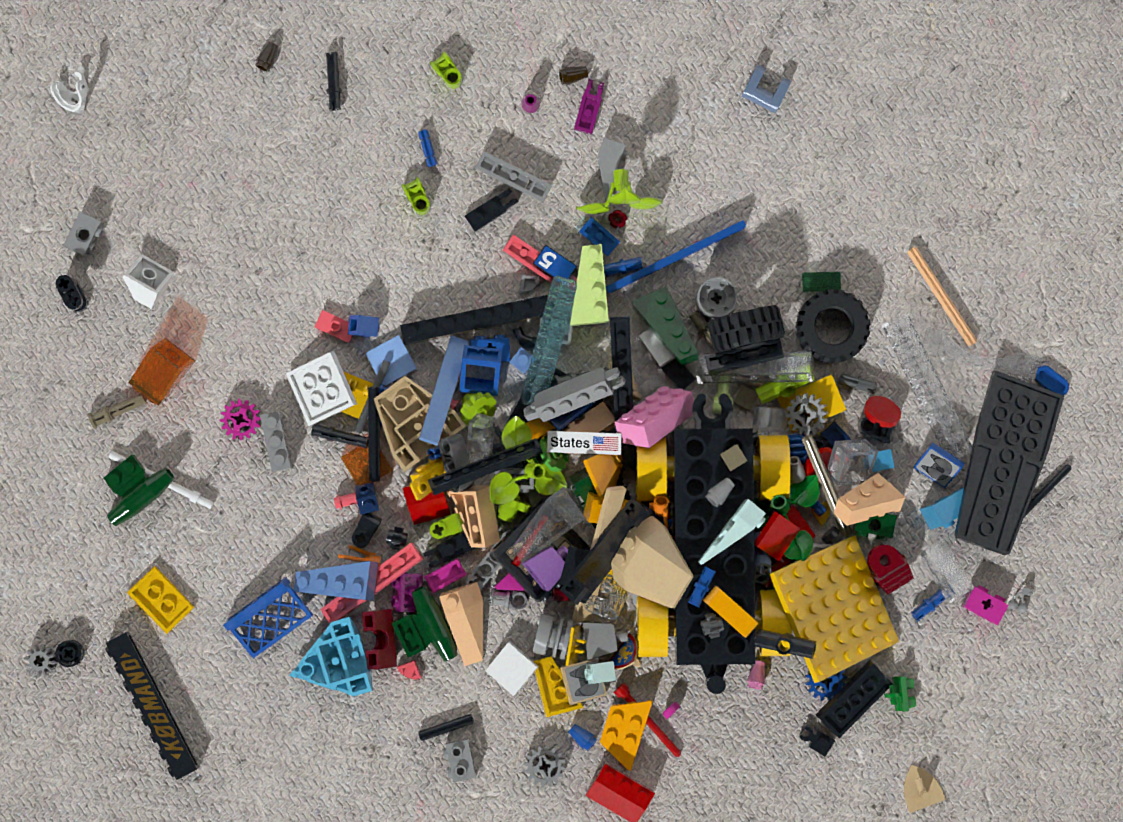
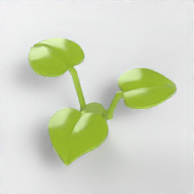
(621, 183)
(503, 487)

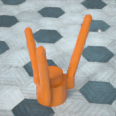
(661, 508)
(370, 556)

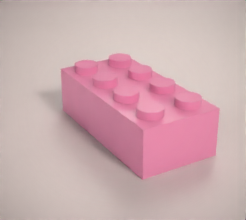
(655, 417)

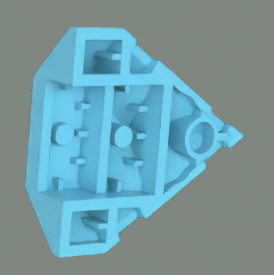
(337, 660)

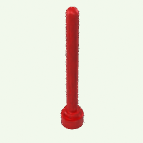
(624, 693)

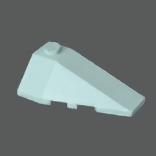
(741, 523)

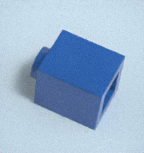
(363, 326)

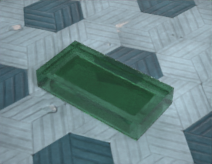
(820, 281)

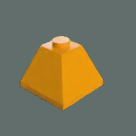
(603, 471)

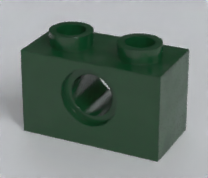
(885, 529)

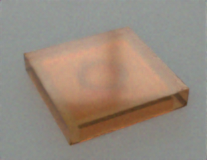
(357, 465)

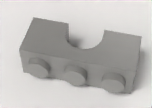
(275, 441)

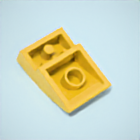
(823, 388)

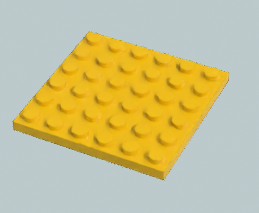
(836, 605)

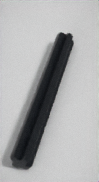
(373, 436)

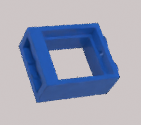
(473, 356)

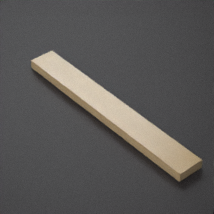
(610, 509)

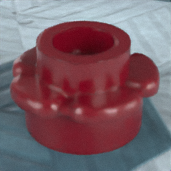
(612, 218)

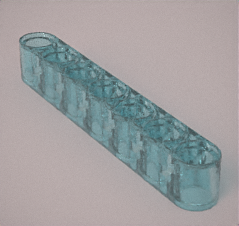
(549, 337)

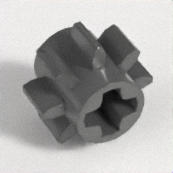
(712, 625)

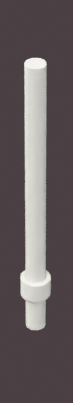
(193, 496)

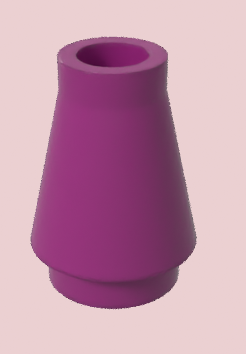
(530, 108)

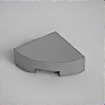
(528, 283)

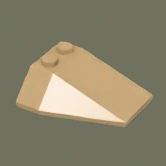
(402, 415)
(651, 564)

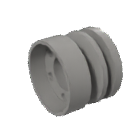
(722, 289)
(552, 636)

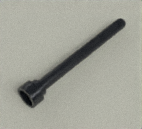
(1048, 487)

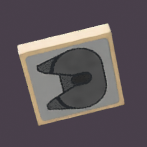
(577, 686)

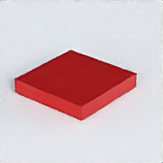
(776, 536)

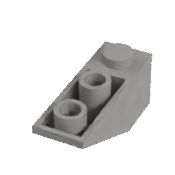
(609, 160)

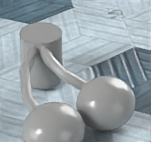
(1021, 607)

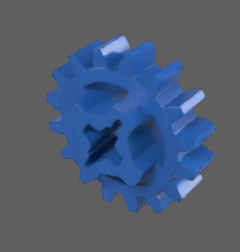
(827, 689)

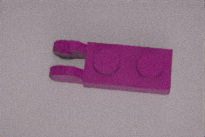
(588, 109)

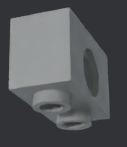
(82, 223)

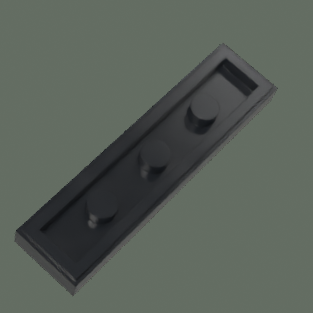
(744, 356)

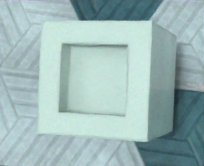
(600, 672)

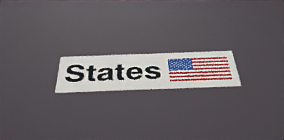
(584, 442)

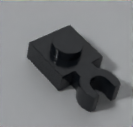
(820, 742)

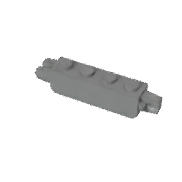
(574, 394)

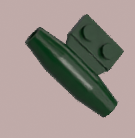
(135, 489)
(425, 627)

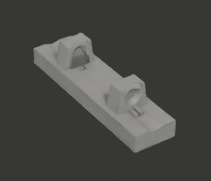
(513, 176)

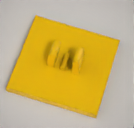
(574, 644)

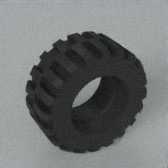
(851, 307)
(746, 328)

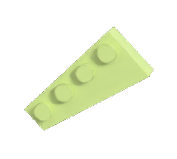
(590, 295)

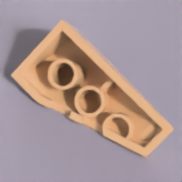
(465, 617)

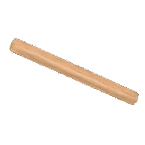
(942, 296)

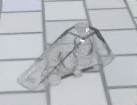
(550, 522)

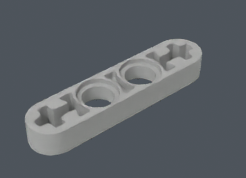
(488, 559)

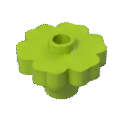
(477, 403)
(510, 510)

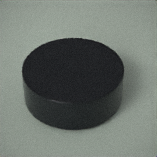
(830, 535)

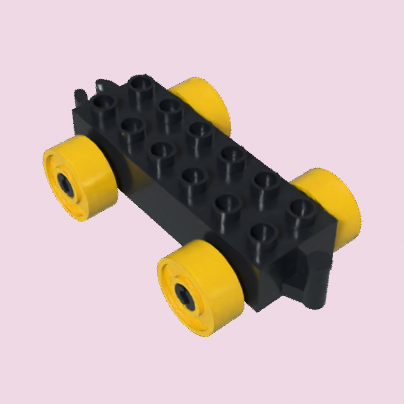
(696, 524)

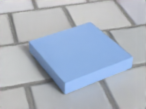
(395, 353)

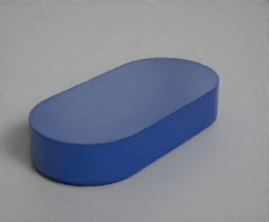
(1051, 380)

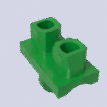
(898, 693)

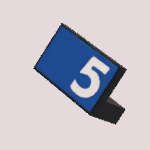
(554, 263)

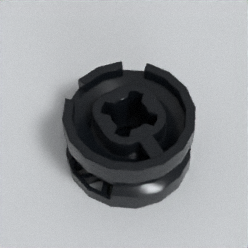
(69, 653)

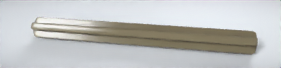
(825, 481)

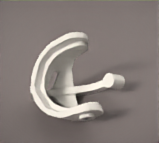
(64, 96)

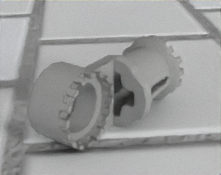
(508, 600)

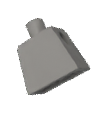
(602, 638)

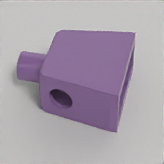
(547, 566)

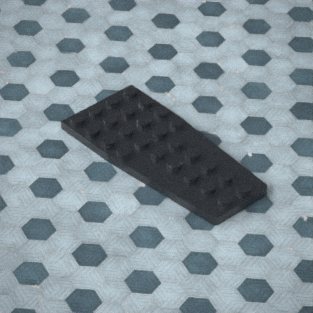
(1006, 461)

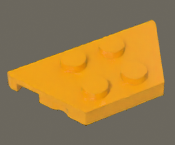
(624, 730)

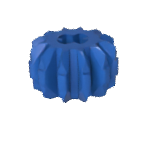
(797, 447)

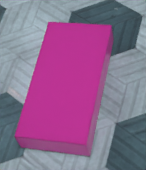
(445, 575)

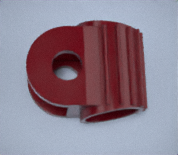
(894, 573)

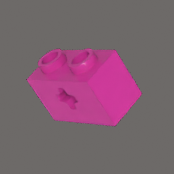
(997, 607)

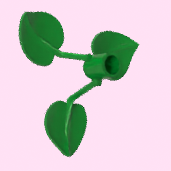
(805, 494)

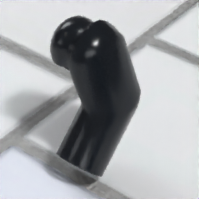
(523, 340)

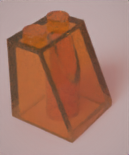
(161, 371)

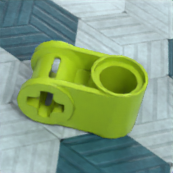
(444, 68)
(415, 193)
(452, 524)

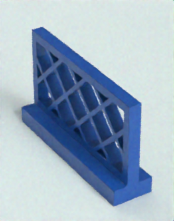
(261, 603)

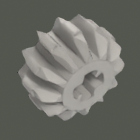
(35, 656)

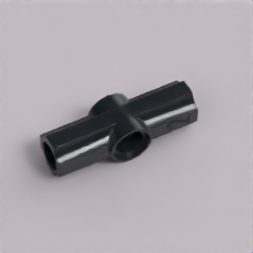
(773, 641)

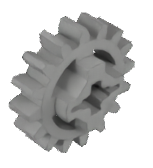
(806, 421)
(553, 763)

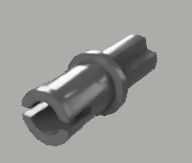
(857, 383)

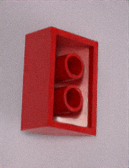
(620, 793)

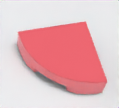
(410, 670)

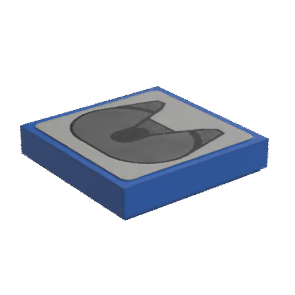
(938, 465)

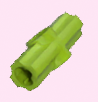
(775, 389)

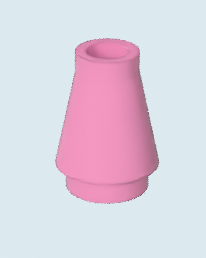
(757, 676)

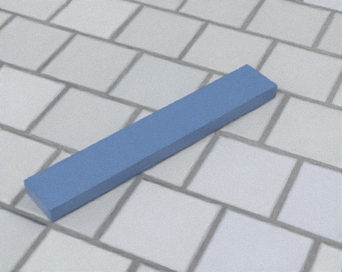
(443, 391)

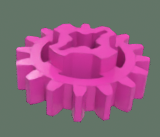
(238, 428)

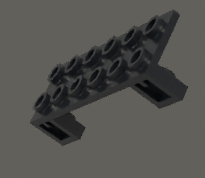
(598, 560)

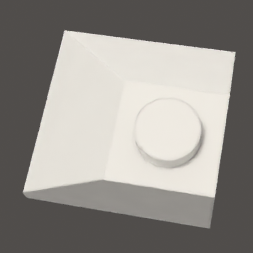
(147, 280)

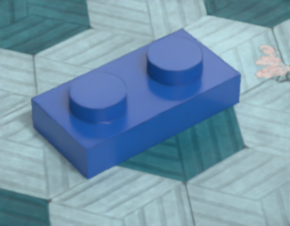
(599, 235)

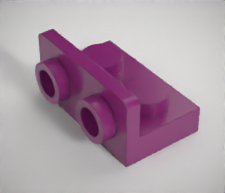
(403, 586)

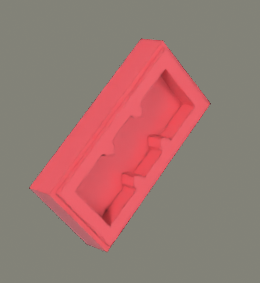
(334, 326)

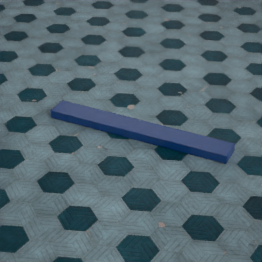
(675, 257)

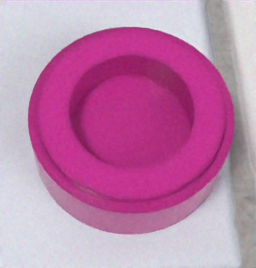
(671, 710)

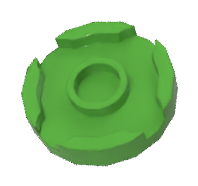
(552, 460)

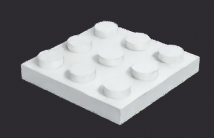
(321, 388)

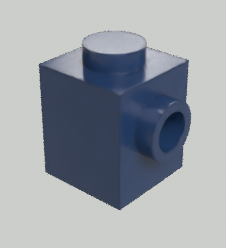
(366, 498)

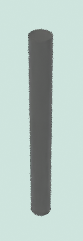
(378, 381)

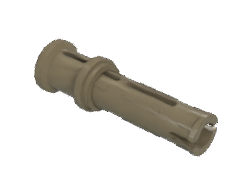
(137, 401)

